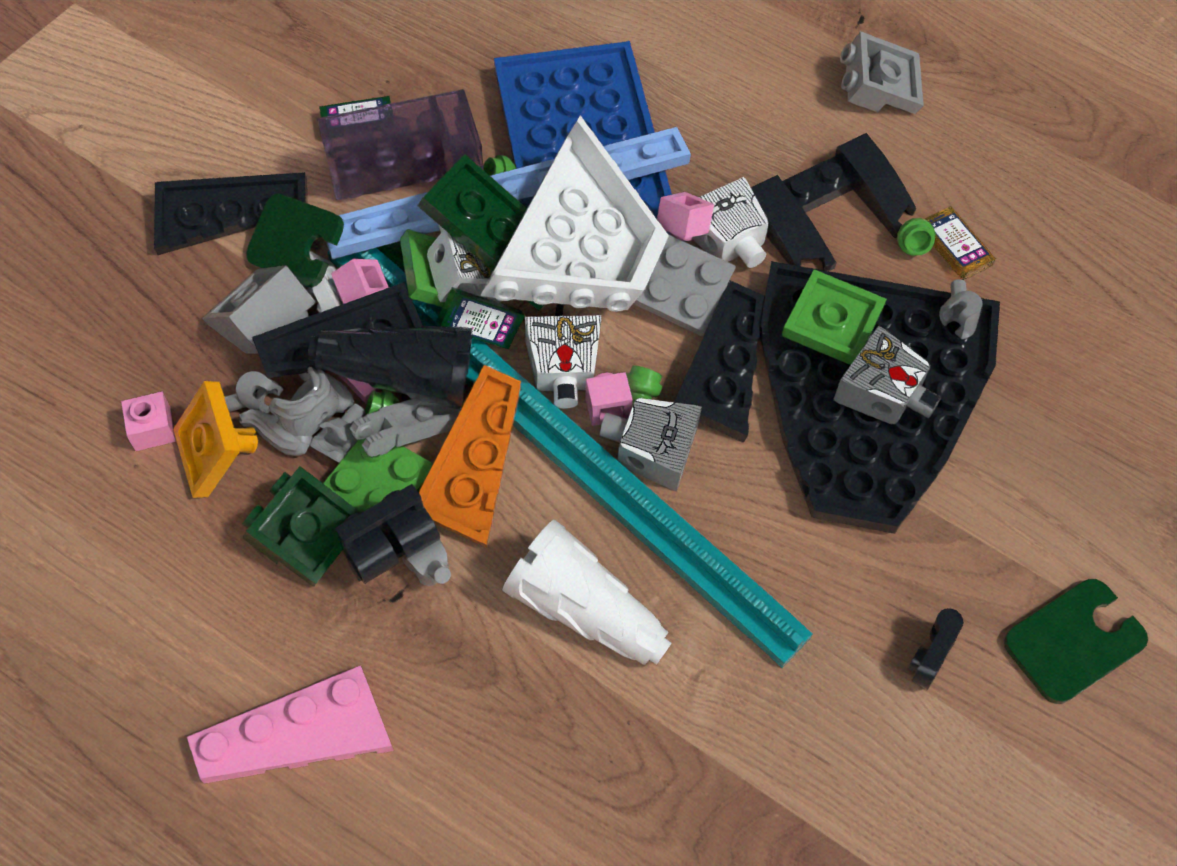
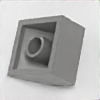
(258, 305)

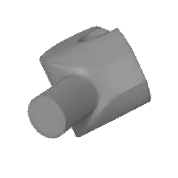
(963, 308)
(251, 391)
(336, 437)
(430, 564)

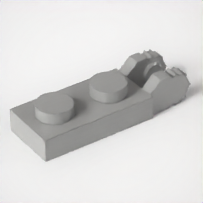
(402, 425)

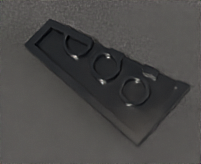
(216, 207)
(725, 363)

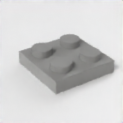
(686, 285)

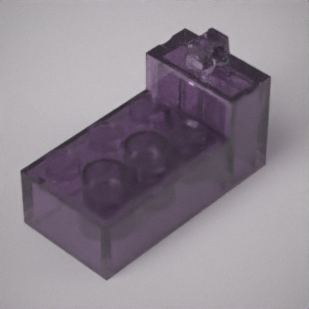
(398, 143)

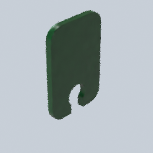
(287, 234)
(1065, 648)

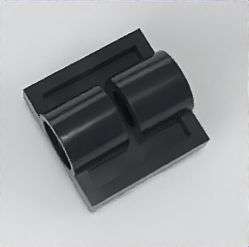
(386, 532)

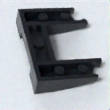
(856, 167)

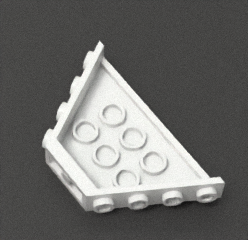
(582, 235)

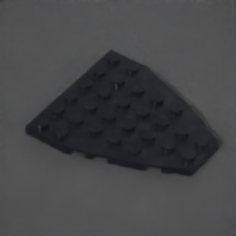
(850, 462)

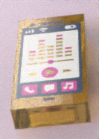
(959, 244)

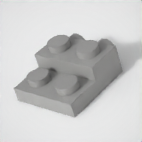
(881, 74)

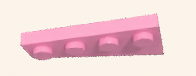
(308, 726)

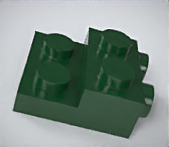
(299, 525)

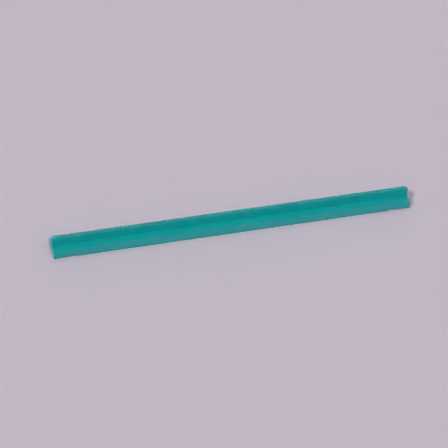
(630, 500)

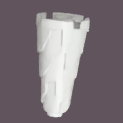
(571, 586)

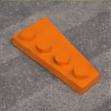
(470, 466)

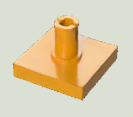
(209, 439)

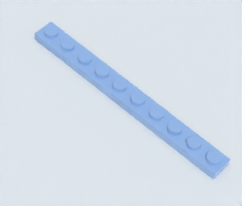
(389, 221)

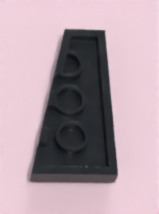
(287, 347)

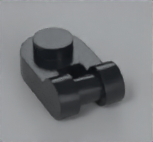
(943, 636)

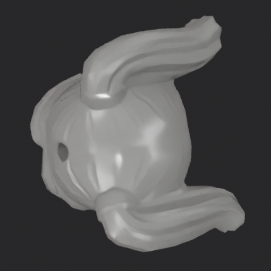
(298, 419)

